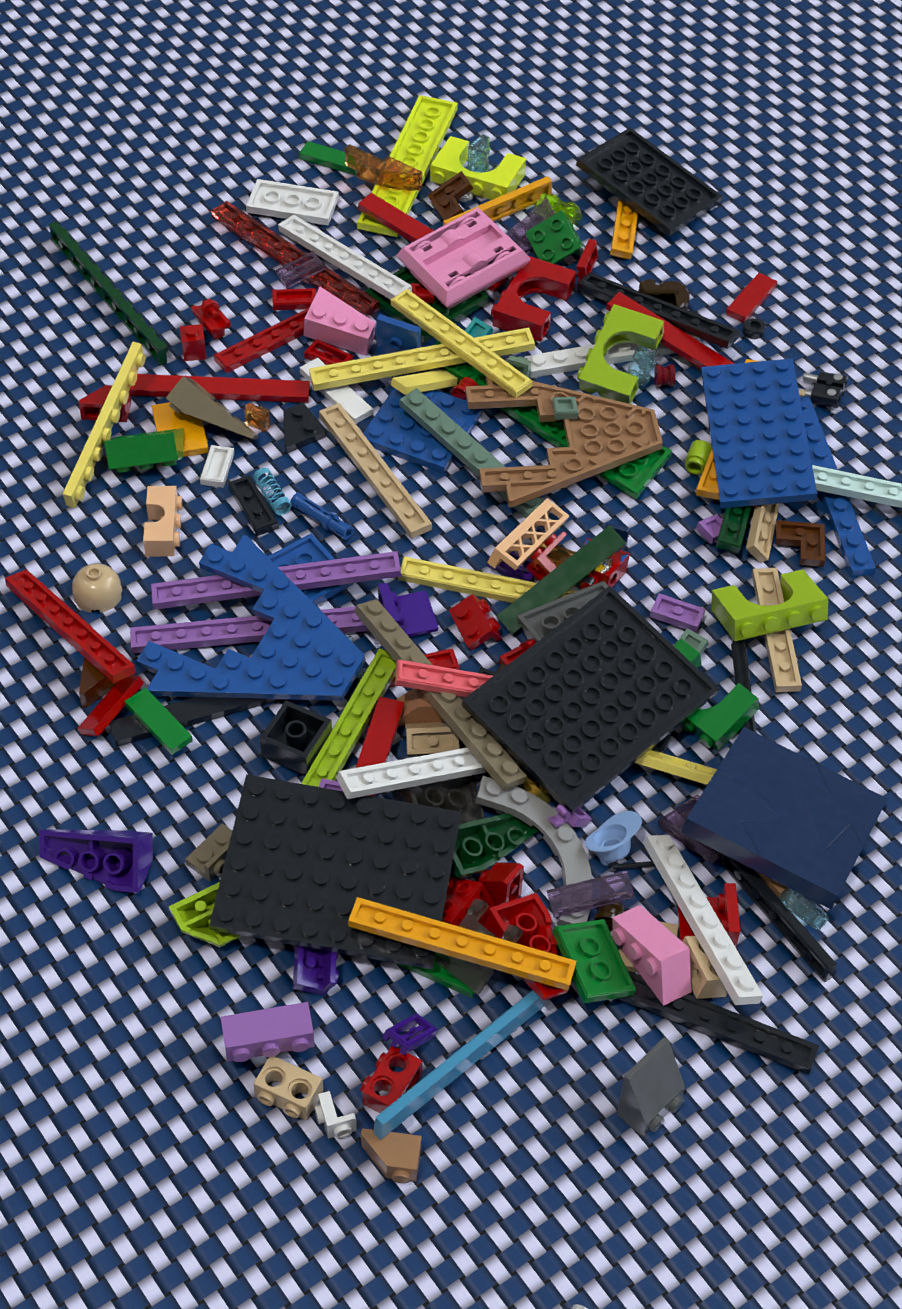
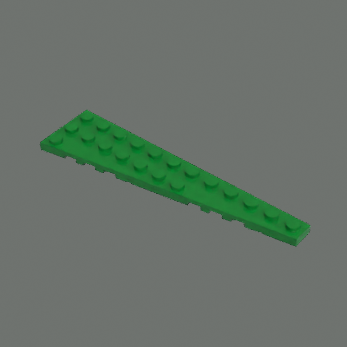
(629, 477)

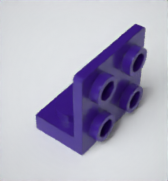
(410, 611)

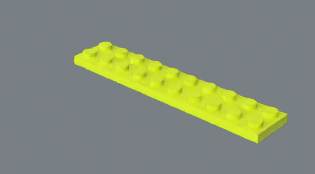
(417, 148)

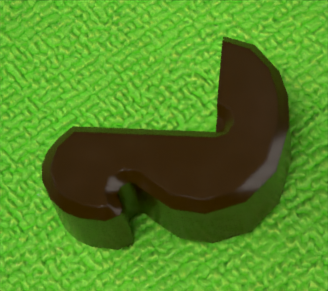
(668, 291)

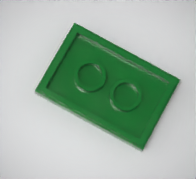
(599, 966)

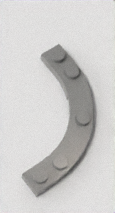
(561, 839)

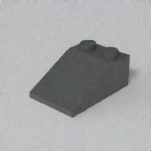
(651, 1090)

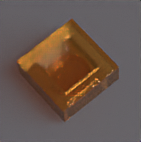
(257, 417)

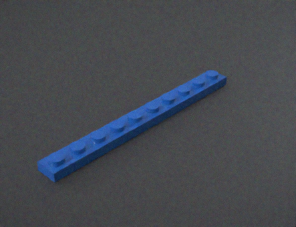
(837, 506)

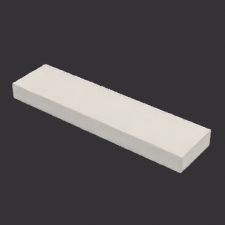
(349, 400)

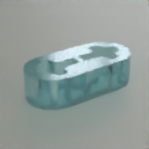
(804, 909)

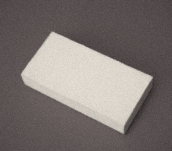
(217, 466)

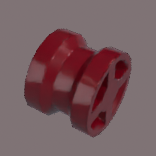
(664, 375)

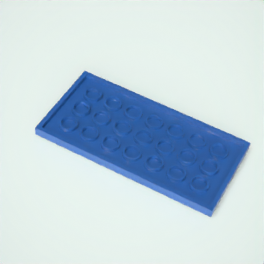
(758, 434)

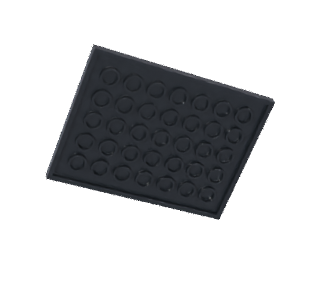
(590, 699)
(310, 852)

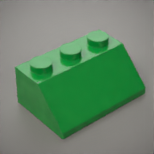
(145, 449)

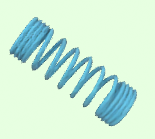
(261, 483)

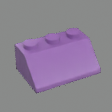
(267, 1032)

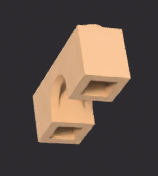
(161, 536)

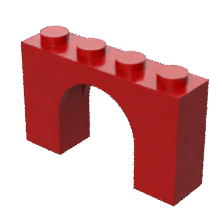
(535, 277)

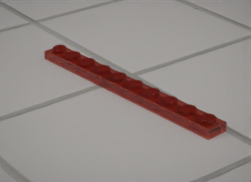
(285, 252)

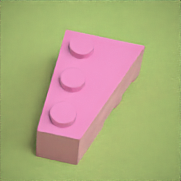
(338, 324)
(654, 953)

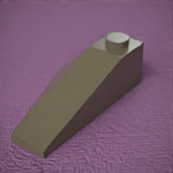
(199, 403)

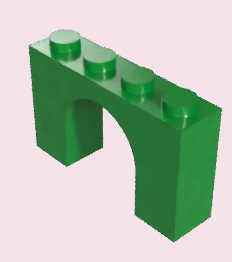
(721, 722)

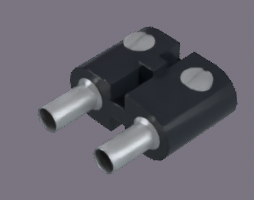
(827, 388)

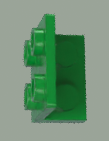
(555, 239)

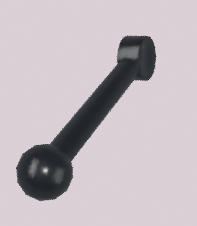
(615, 866)

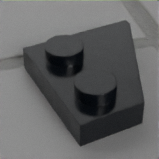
(301, 428)

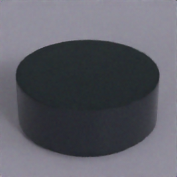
(753, 328)

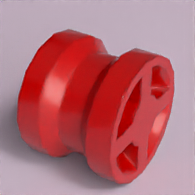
(459, 390)

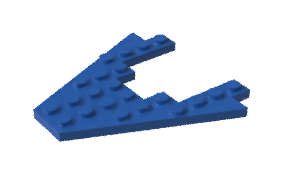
(297, 658)

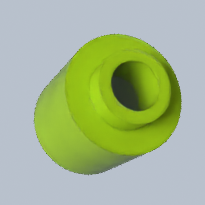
(697, 456)

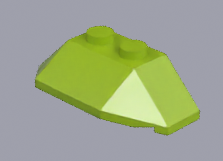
(194, 917)

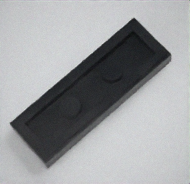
(253, 505)

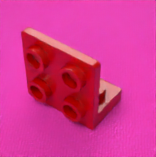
(459, 898)
(726, 909)

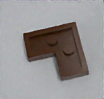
(446, 196)
(807, 536)

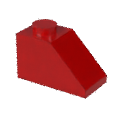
(193, 342)
(91, 405)
(503, 881)

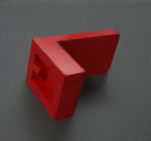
(540, 564)

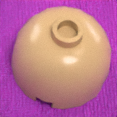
(96, 588)

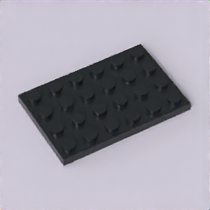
(649, 181)

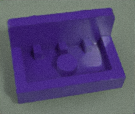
(314, 970)

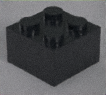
(295, 737)

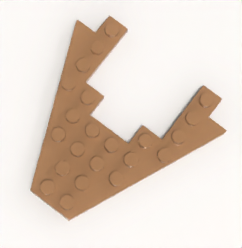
(599, 440)

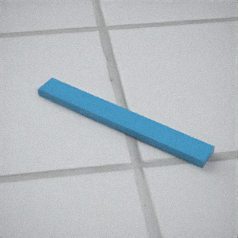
(456, 1064)

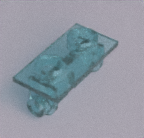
(642, 364)

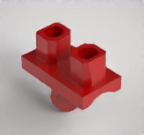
(211, 318)

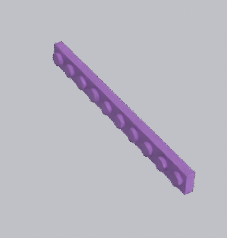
(302, 575)
(226, 631)

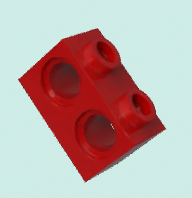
(394, 1082)

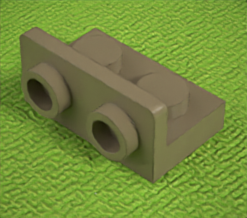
(210, 855)

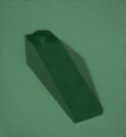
(487, 841)

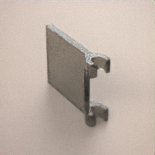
(472, 974)

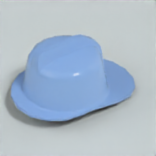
(614, 837)

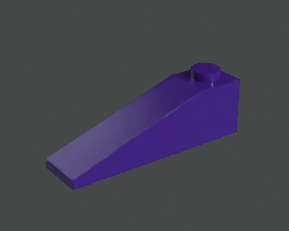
(106, 856)

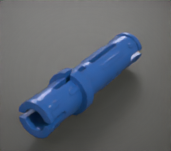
(328, 520)

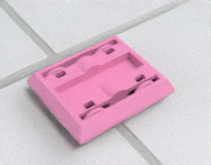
(463, 258)

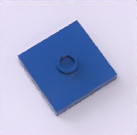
(396, 335)

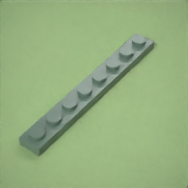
(457, 440)

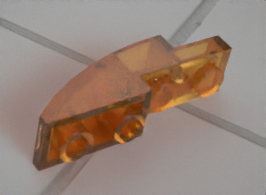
(385, 172)

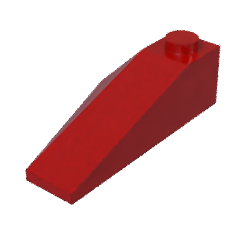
(535, 921)

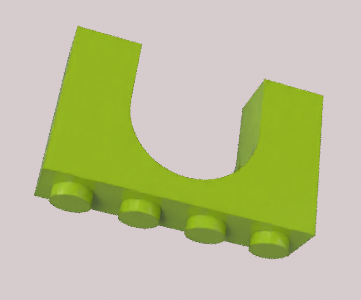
(619, 326)
(744, 619)

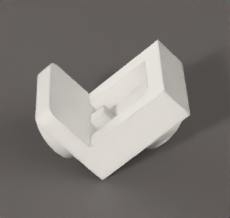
(334, 1126)

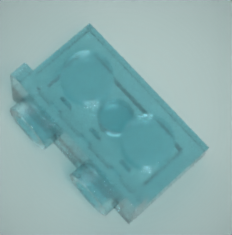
(479, 155)

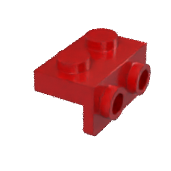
(475, 622)

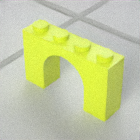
(486, 184)

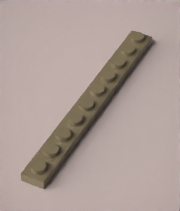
(448, 705)

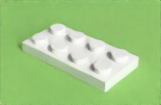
(286, 200)

